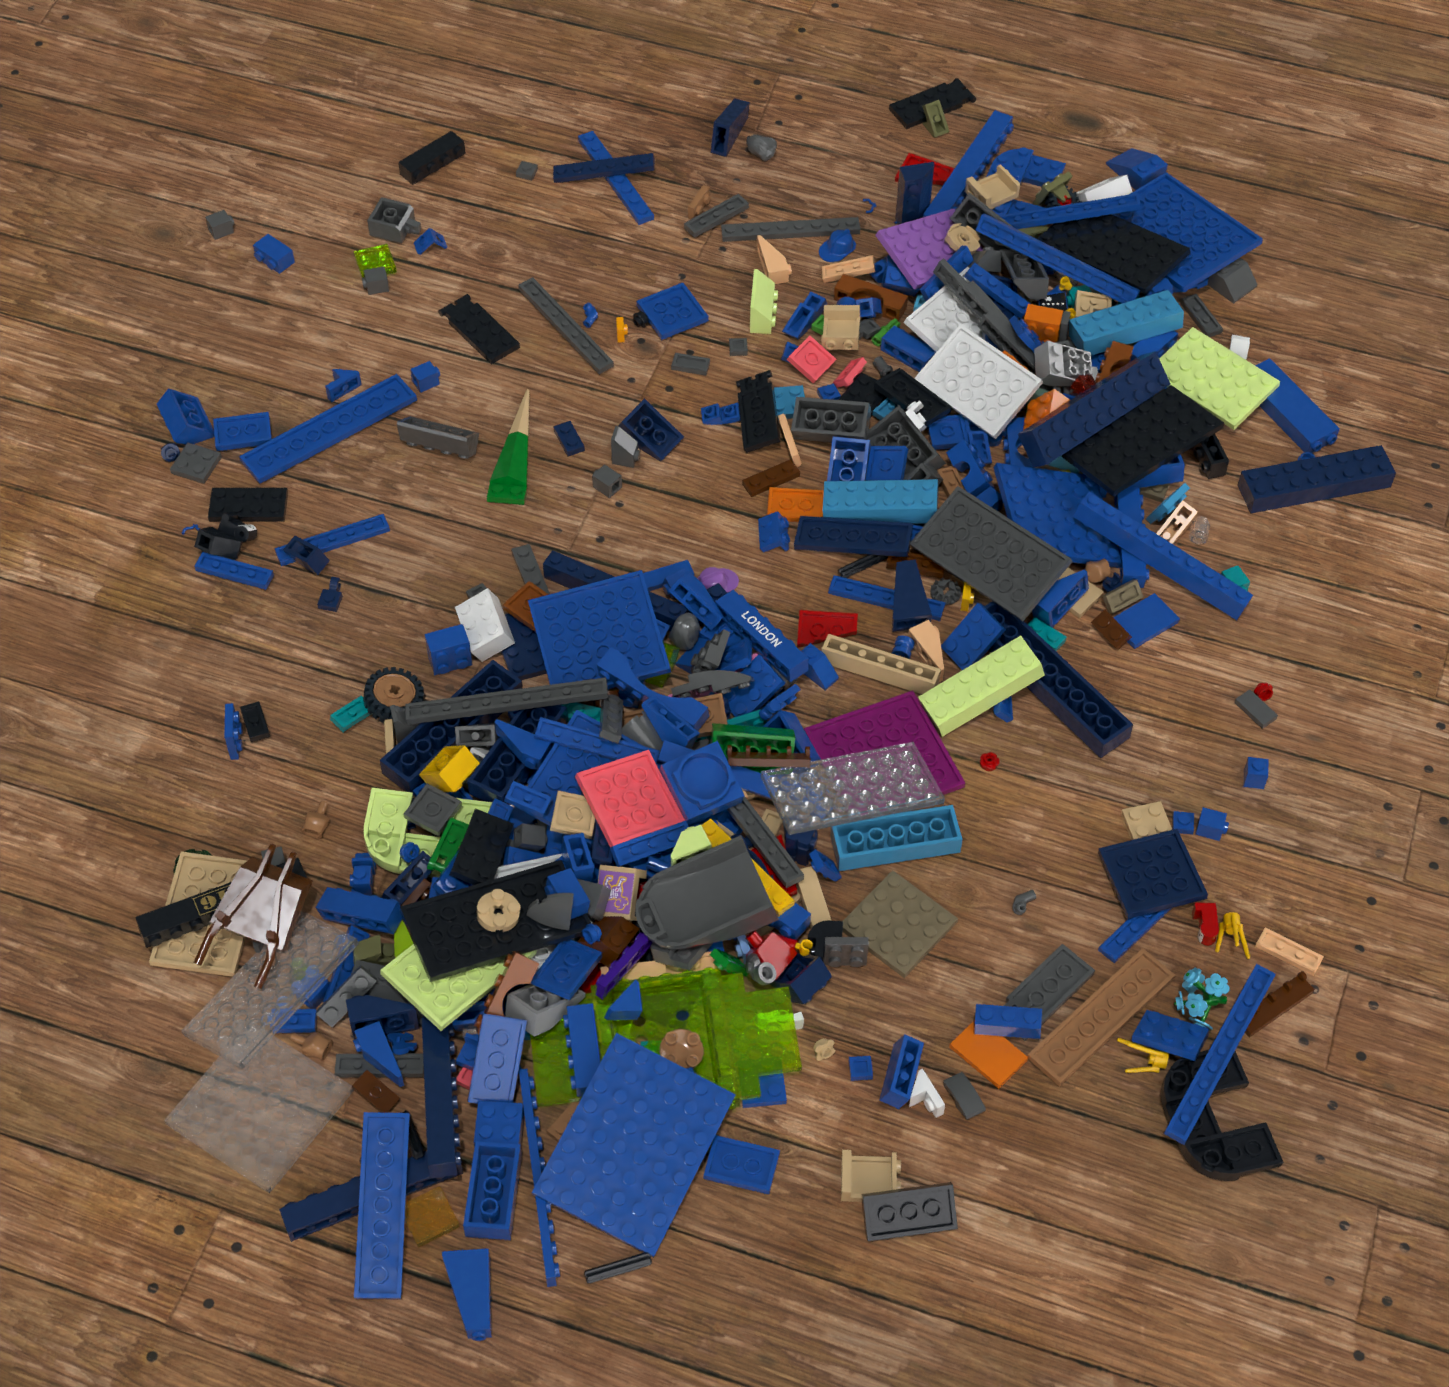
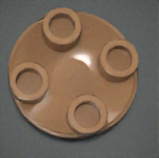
(682, 1048)

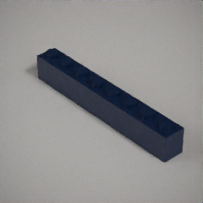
(573, 574)
(440, 1100)
(342, 1201)

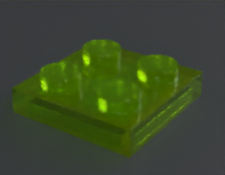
(374, 258)

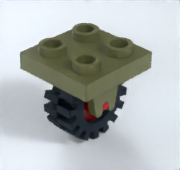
(1056, 192)

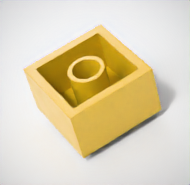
(450, 768)

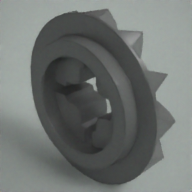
(951, 596)

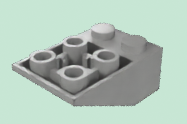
(1061, 363)

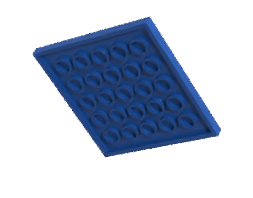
(1045, 506)
(587, 620)

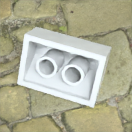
(1106, 189)

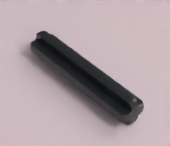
(860, 565)
(414, 1141)
(617, 1267)

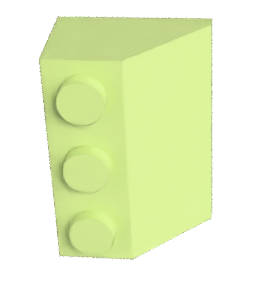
(763, 304)
(689, 844)

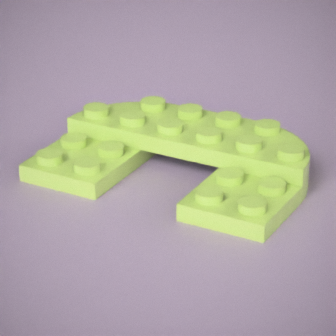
(387, 828)

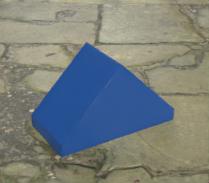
(627, 1006)

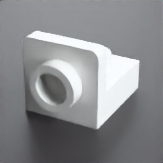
(917, 419)

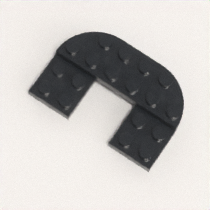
(1207, 1149)

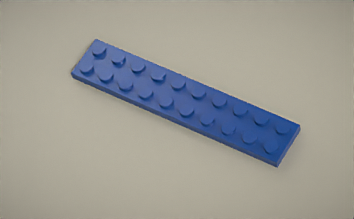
(327, 428)

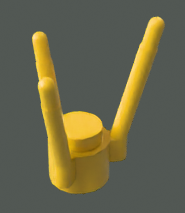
(1232, 926)
(1156, 1057)

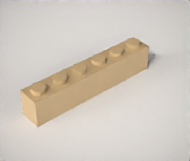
(880, 665)

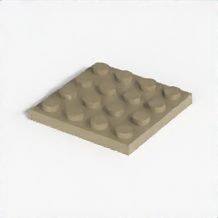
(899, 923)

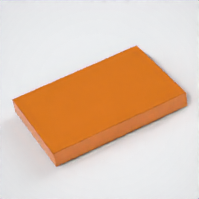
(795, 502)
(989, 1055)

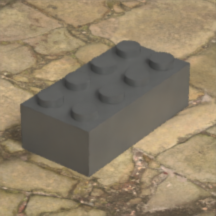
(823, 418)

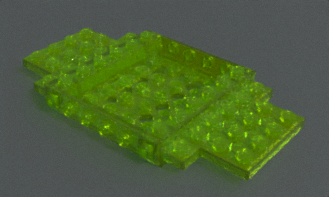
(739, 1031)

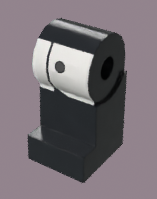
(234, 527)

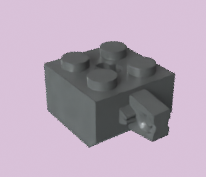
(393, 220)

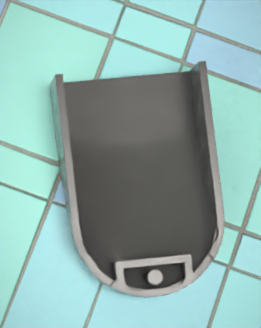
(705, 899)

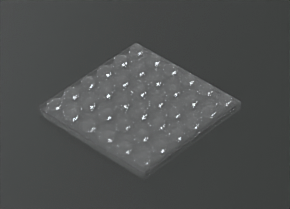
(262, 1113)

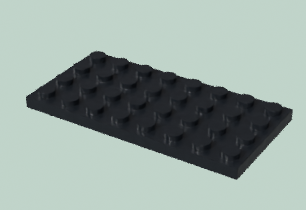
(1118, 249)
(1143, 440)
(454, 941)

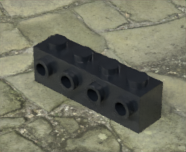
(1211, 457)

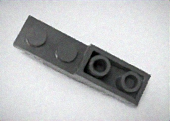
(720, 680)

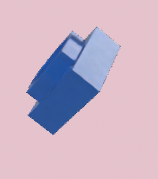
(702, 783)

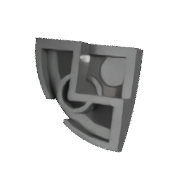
(553, 910)

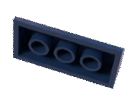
(914, 191)

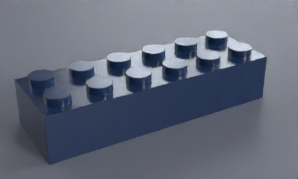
(500, 764)

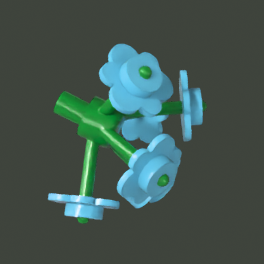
(1200, 1004)

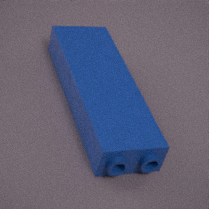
(1297, 413)

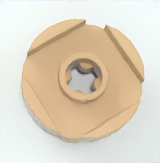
(957, 233)
(498, 900)

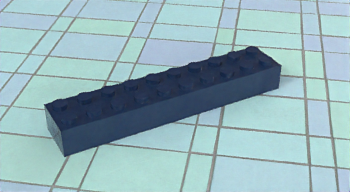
(1094, 409)
(1066, 690)

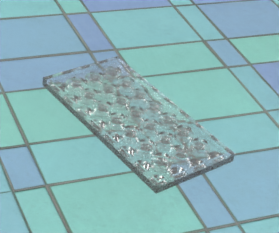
(852, 788)
(245, 1017)

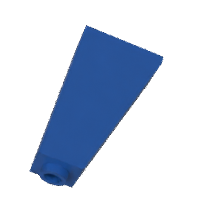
(471, 1287)

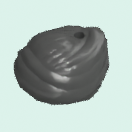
(761, 146)
(685, 631)

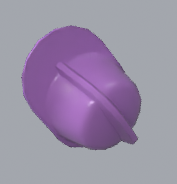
(725, 577)

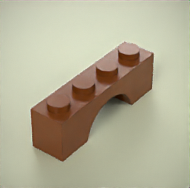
(892, 303)
(1116, 357)
(518, 970)

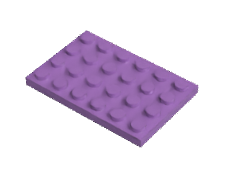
(919, 245)

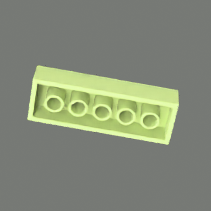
(981, 686)

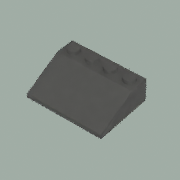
(899, 430)

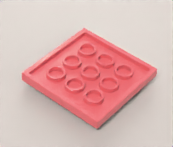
(629, 798)

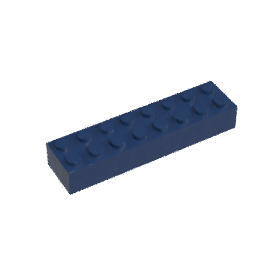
(1316, 479)
(420, 747)

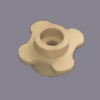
(824, 1049)

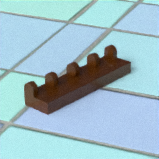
(768, 759)
(1280, 1002)

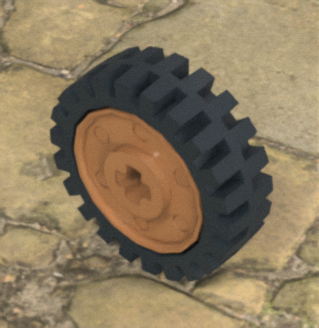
(390, 689)

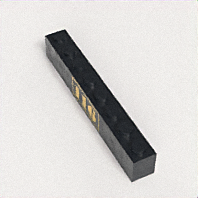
(187, 914)

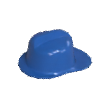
(837, 246)

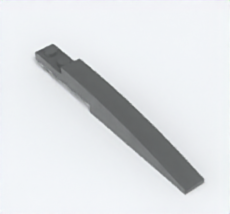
(991, 318)

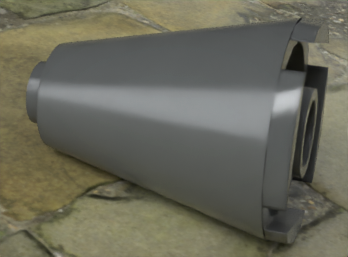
(642, 731)

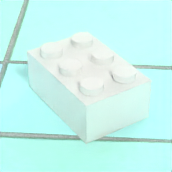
(485, 625)

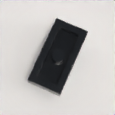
(255, 721)

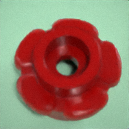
(1264, 691)
(989, 765)

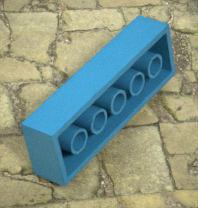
(1126, 322)
(881, 500)
(896, 838)

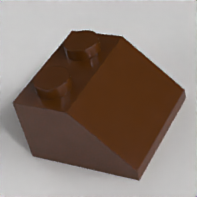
(615, 937)

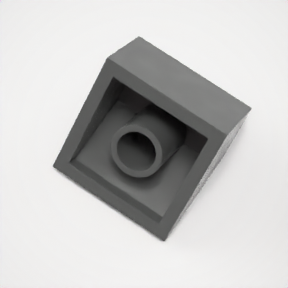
(1233, 280)

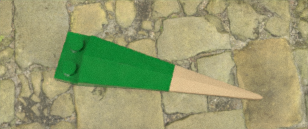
(509, 477)

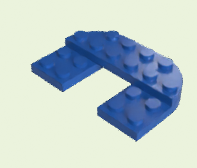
(1027, 169)

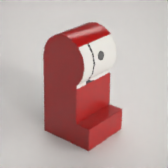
(1208, 922)

